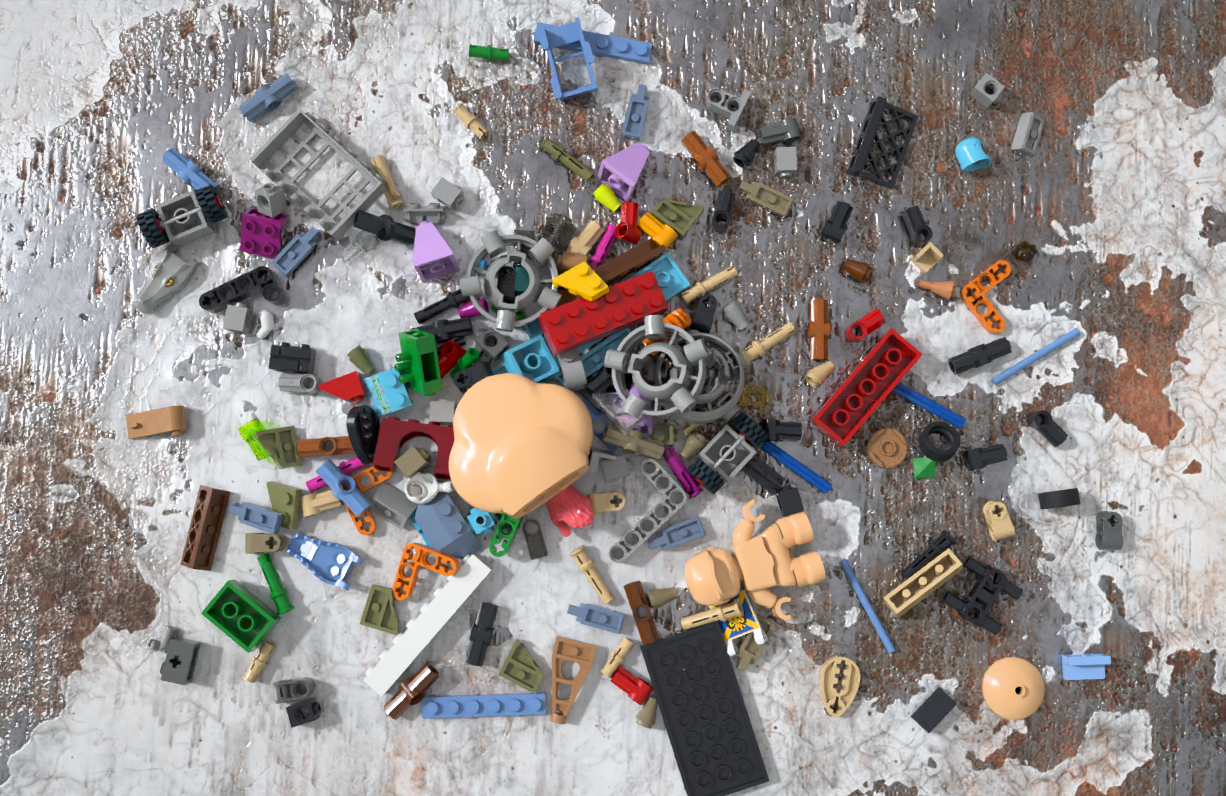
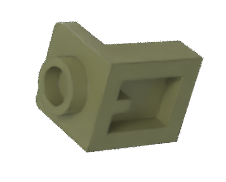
(664, 434)

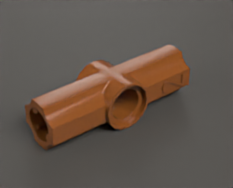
(705, 159)
(819, 329)
(317, 446)

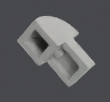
(572, 370)

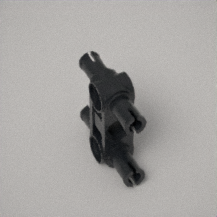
(982, 595)

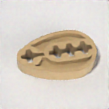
(850, 682)

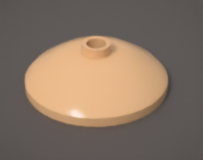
(1000, 686)

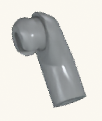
(160, 643)

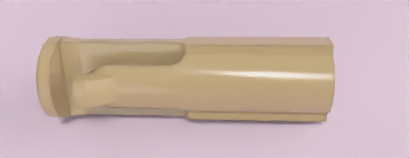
(381, 168)

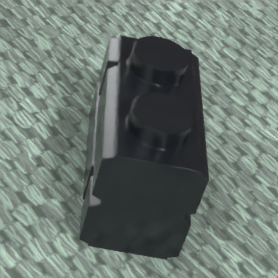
(292, 359)

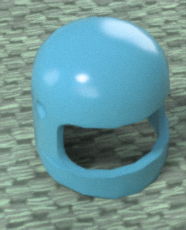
(969, 152)

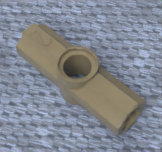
(633, 442)

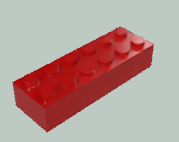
(587, 321)
(865, 387)

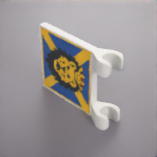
(739, 626)

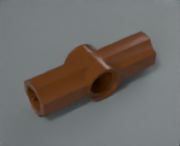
(645, 625)
(411, 691)

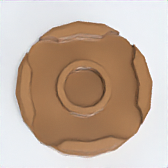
(887, 447)

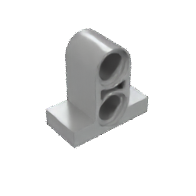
(726, 100)

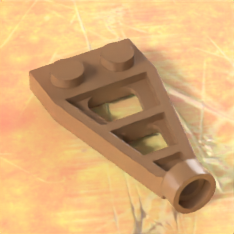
(573, 651)

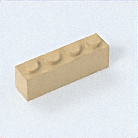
(923, 583)

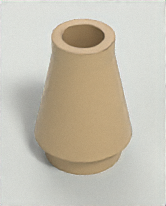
(819, 374)

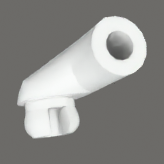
(267, 324)

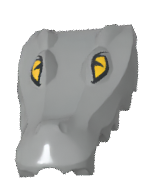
(164, 279)

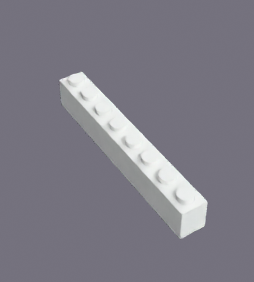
(427, 625)

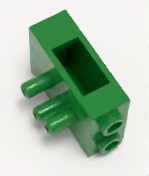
(419, 362)

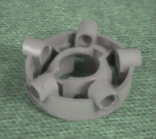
(495, 245)
(624, 363)
(727, 365)

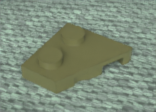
(677, 214)
(280, 445)
(380, 610)

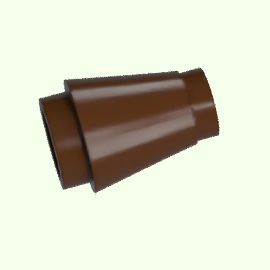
(858, 270)

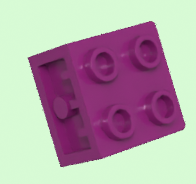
(261, 233)

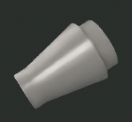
(735, 314)

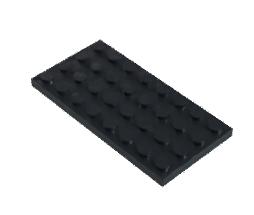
(704, 712)

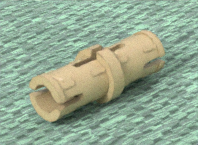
(471, 121)
(617, 657)
(259, 661)

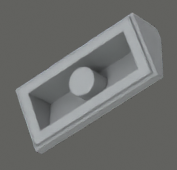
(1028, 134)

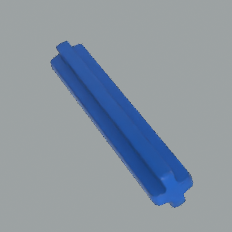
(929, 405)
(796, 466)

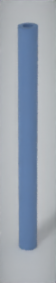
(1035, 356)
(867, 605)

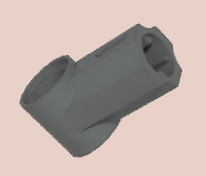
(785, 130)

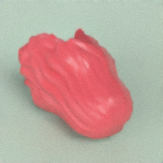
(570, 508)

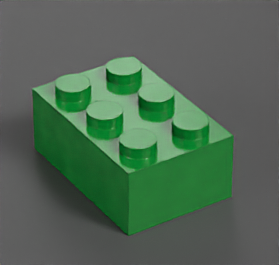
(241, 615)

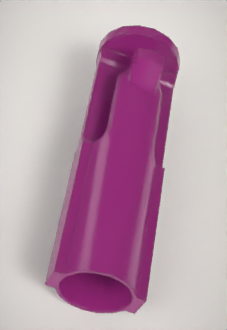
(680, 470)

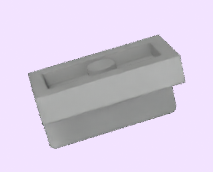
(594, 456)
(392, 506)

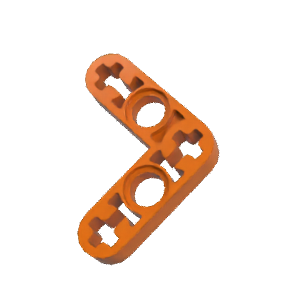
(979, 291)
(382, 478)
(420, 559)

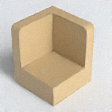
(927, 257)

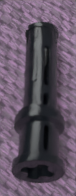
(452, 300)
(935, 549)

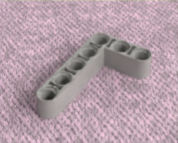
(652, 514)

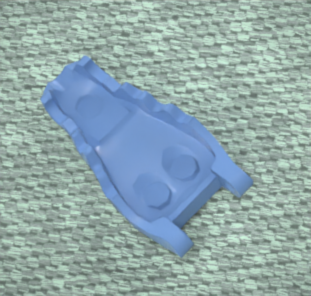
(325, 559)

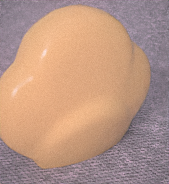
(518, 443)

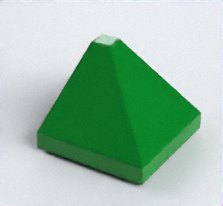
(923, 468)

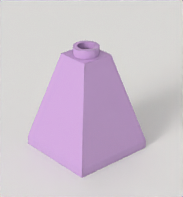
(624, 170)
(432, 254)

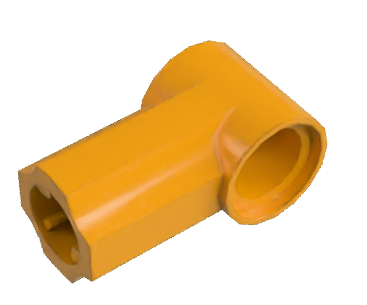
(659, 233)

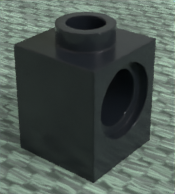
(789, 500)
(295, 715)

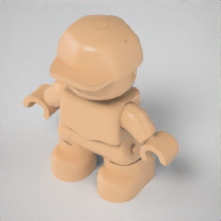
(756, 563)

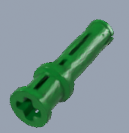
(278, 593)

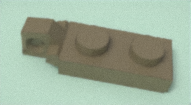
(767, 197)
(749, 649)

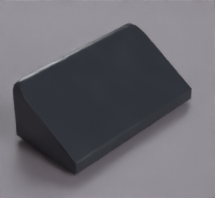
(933, 710)

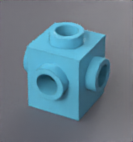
(486, 527)

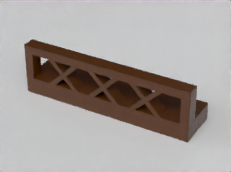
(629, 261)
(206, 529)

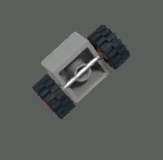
(183, 218)
(727, 453)

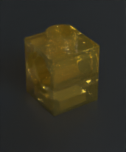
(745, 400)

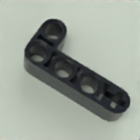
(240, 294)

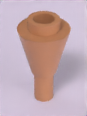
(942, 288)

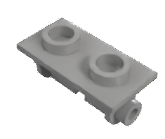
(432, 213)

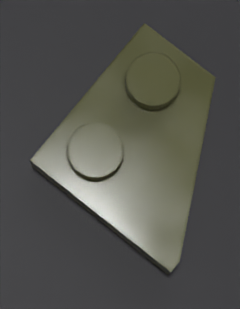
(285, 500)
(521, 668)

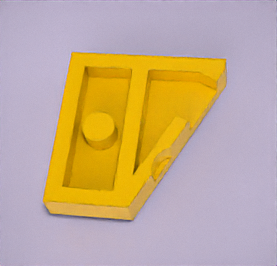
(582, 281)

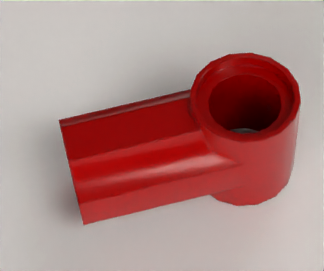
(627, 228)
(865, 325)
(449, 356)
(635, 687)

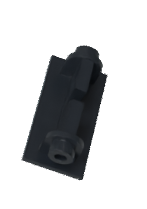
(763, 474)

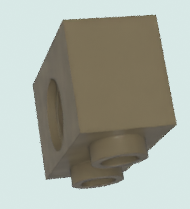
(413, 461)

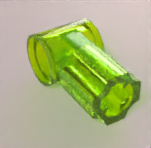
(247, 433)

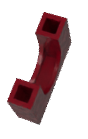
(396, 433)

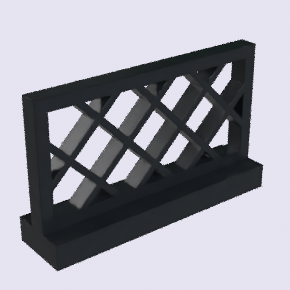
(867, 136)

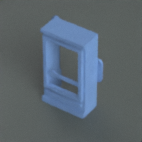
(559, 37)

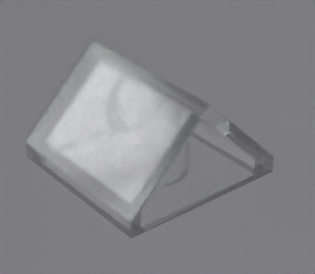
(611, 406)

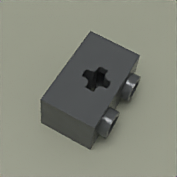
(188, 652)

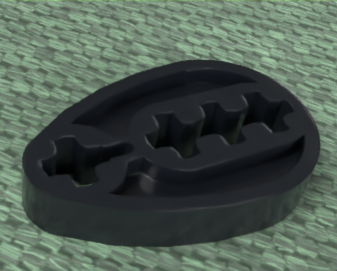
(363, 432)

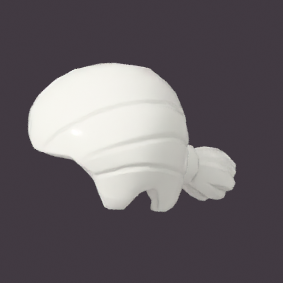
(424, 487)

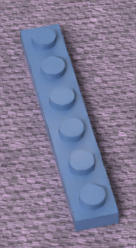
(608, 46)
(484, 705)

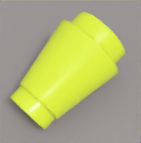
(607, 197)

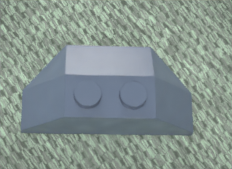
(446, 527)

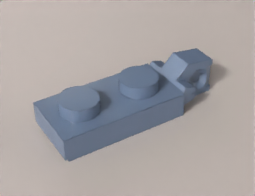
(636, 114)
(296, 251)
(257, 516)
(678, 533)
(598, 617)

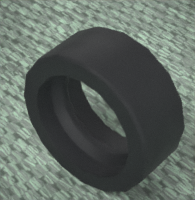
(945, 430)
(1059, 498)

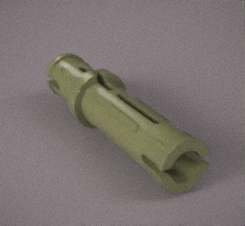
(567, 159)

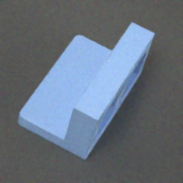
(1084, 666)

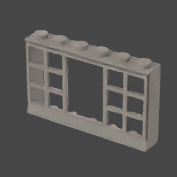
(288, 129)

